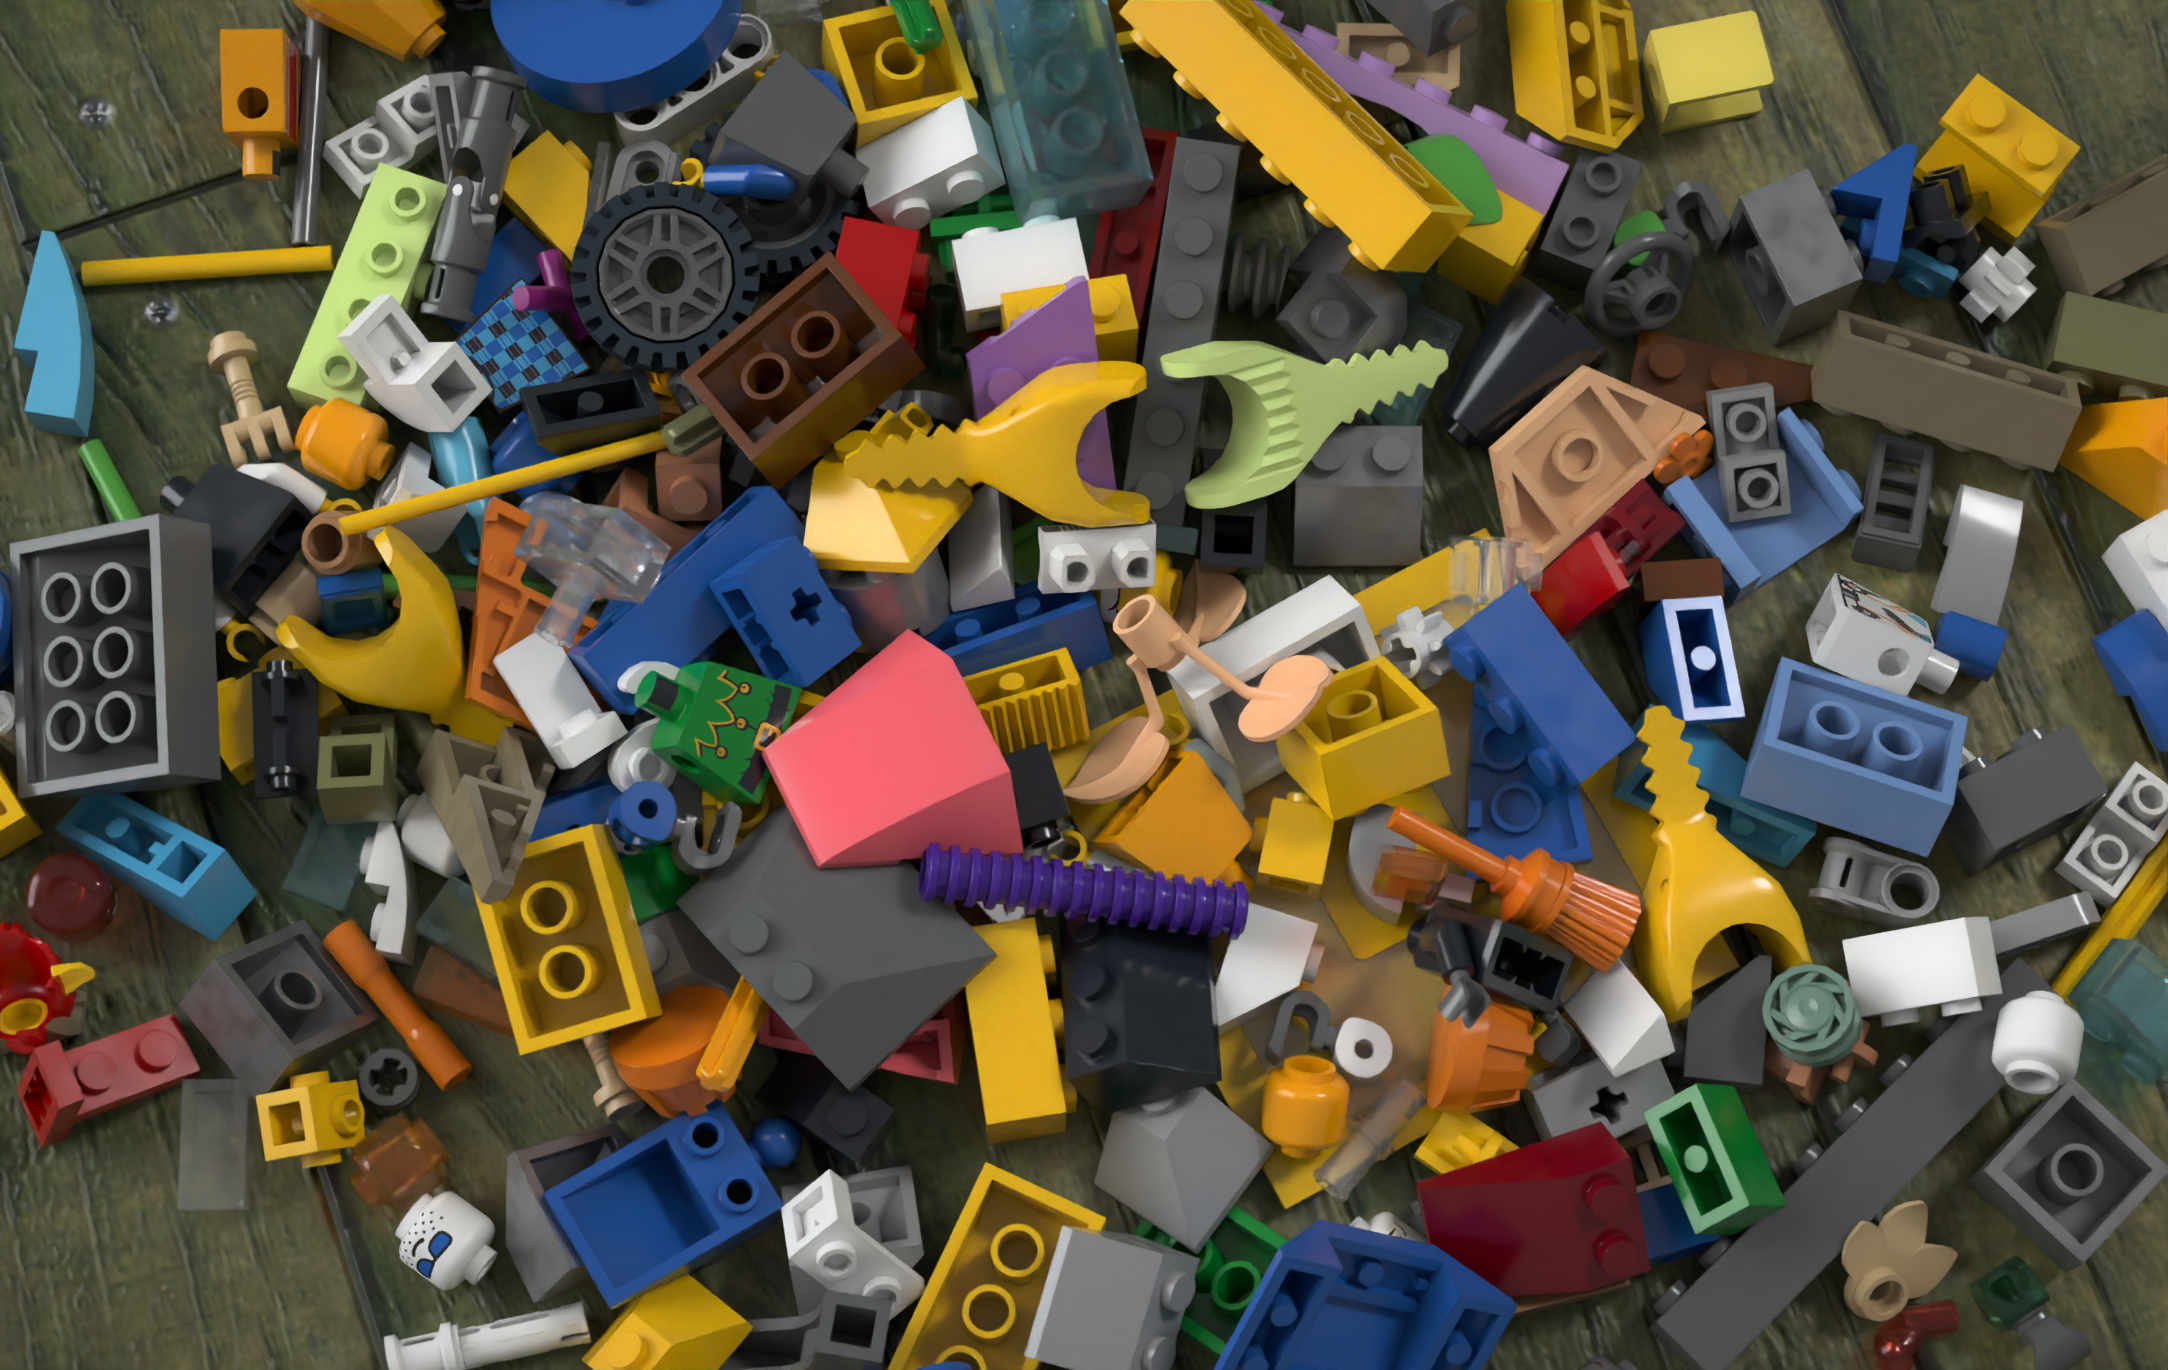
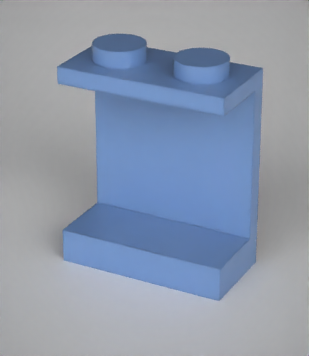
(1760, 549)

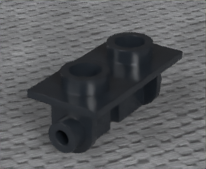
(285, 731)

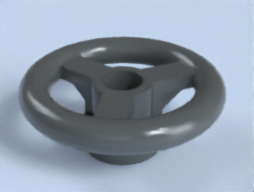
(1644, 290)

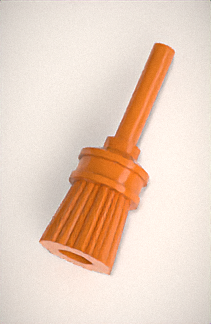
(1539, 892)

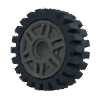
(653, 228)

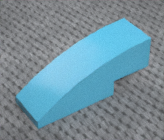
(57, 344)

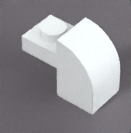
(413, 379)

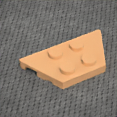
(1580, 456)

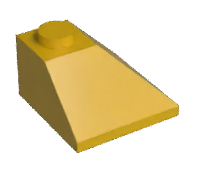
(880, 525)
(670, 1330)

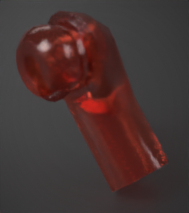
(1903, 1332)

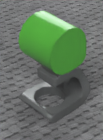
(1687, 196)

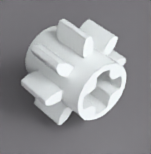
(1997, 284)
(1417, 646)

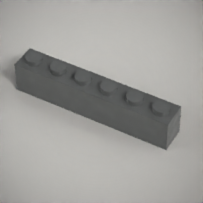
(1182, 317)

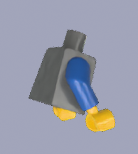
(783, 139)

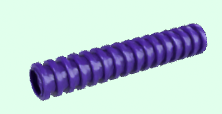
(1083, 891)

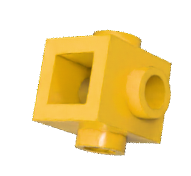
(311, 1119)

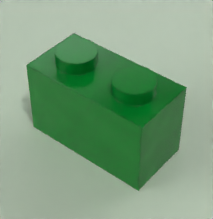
(1714, 1159)

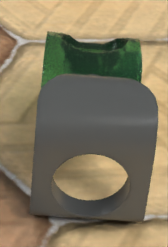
(2016, 1300)

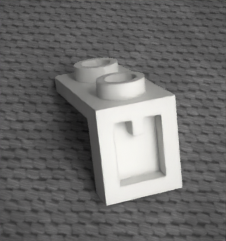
(557, 701)
(840, 1254)

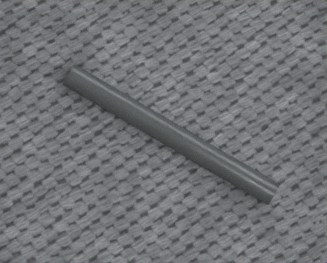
(310, 134)

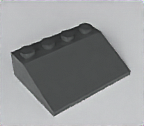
(115, 659)

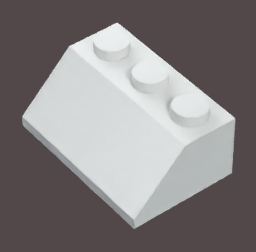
(1312, 622)

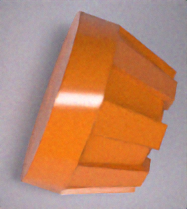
(663, 1052)
(1481, 1064)

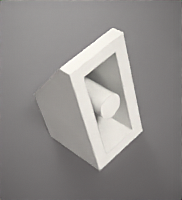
(1265, 965)

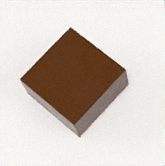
(1673, 581)

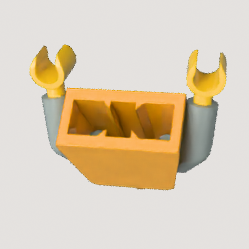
(1179, 820)

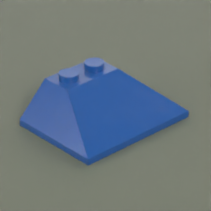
(1366, 1304)

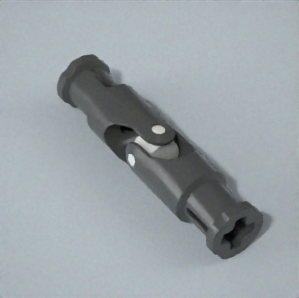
(464, 237)

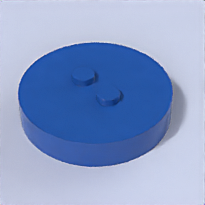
(613, 51)

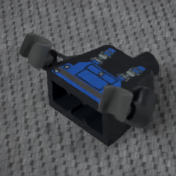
(1493, 955)

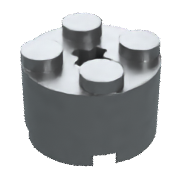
(892, 602)

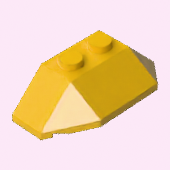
(1576, 69)

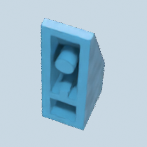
(1745, 823)
(160, 861)

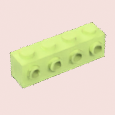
(382, 256)

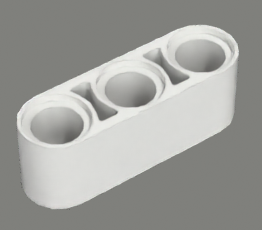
(728, 82)

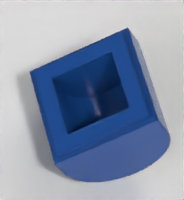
(1971, 642)

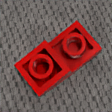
(1581, 585)

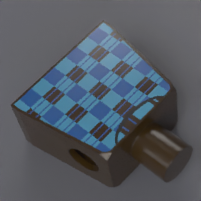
(518, 352)

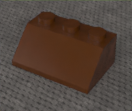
(803, 370)

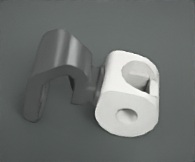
(1356, 1047)

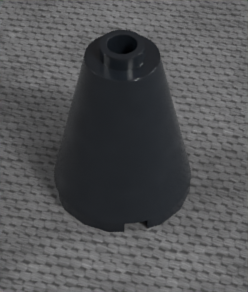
(1516, 364)

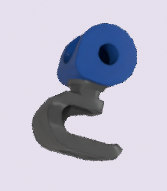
(648, 816)

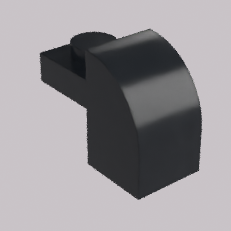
(1233, 535)

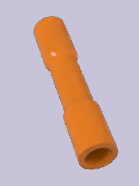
(422, 1035)

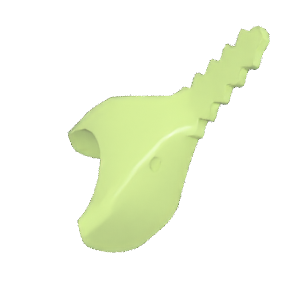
(1289, 407)

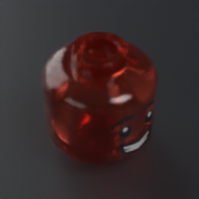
(71, 897)

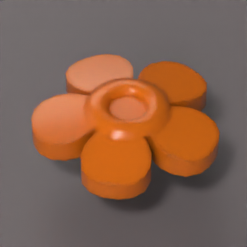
(1686, 457)

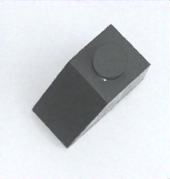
(1725, 1034)

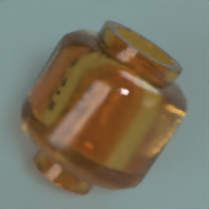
(399, 1163)

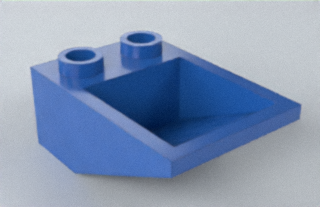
(665, 1200)

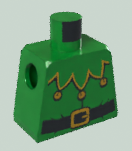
(718, 726)

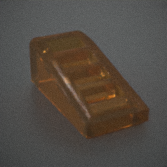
(1408, 874)
(460, 992)

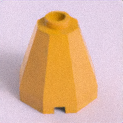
(389, 26)

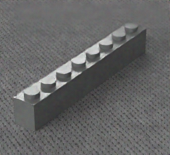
(1840, 1186)

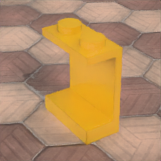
(2003, 153)

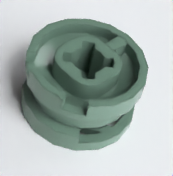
(1812, 1015)

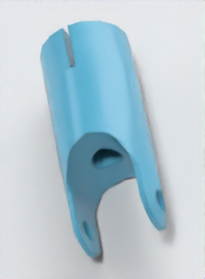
(461, 459)

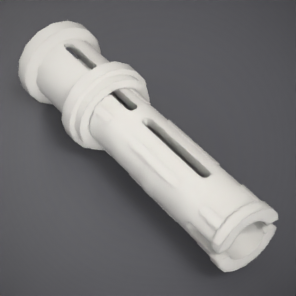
(491, 1342)

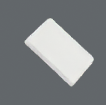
(982, 552)
(1620, 1020)

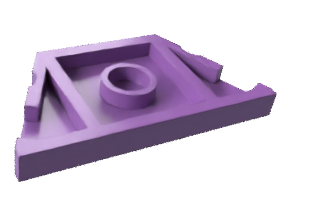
(1035, 342)

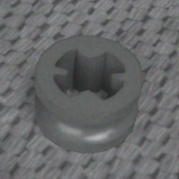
(378, 1065)

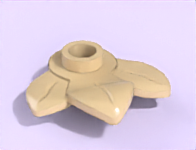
(1892, 1262)

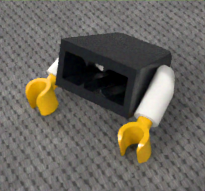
(255, 531)

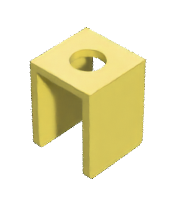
(1706, 71)

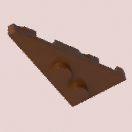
(1686, 368)

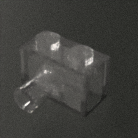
(589, 557)

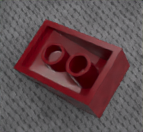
(1542, 1215)

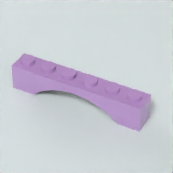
(1518, 167)

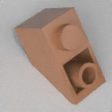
(692, 487)

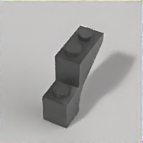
(837, 1335)

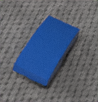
(2137, 665)

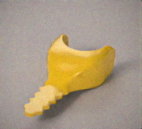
(1022, 448)
(413, 663)
(1698, 880)

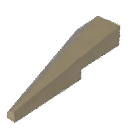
(487, 801)

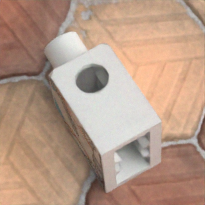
(1856, 629)

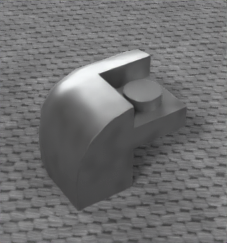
(1342, 303)

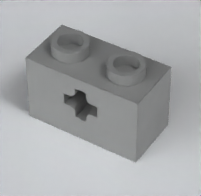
(1563, 1096)

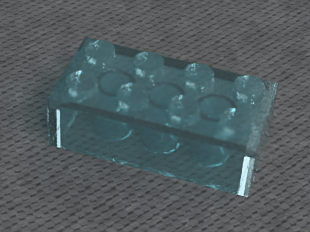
(1059, 105)

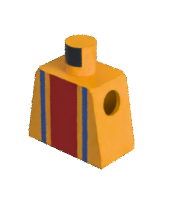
(260, 74)

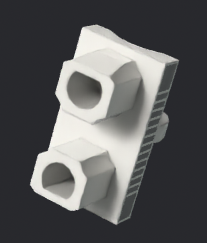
(1096, 558)

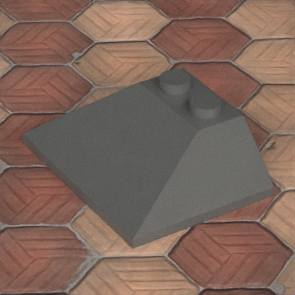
(835, 950)

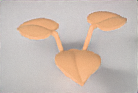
(1204, 612)

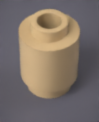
(291, 593)

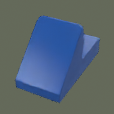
(1880, 199)

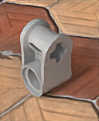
(1868, 885)

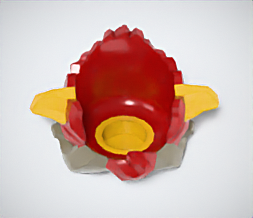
(37, 993)

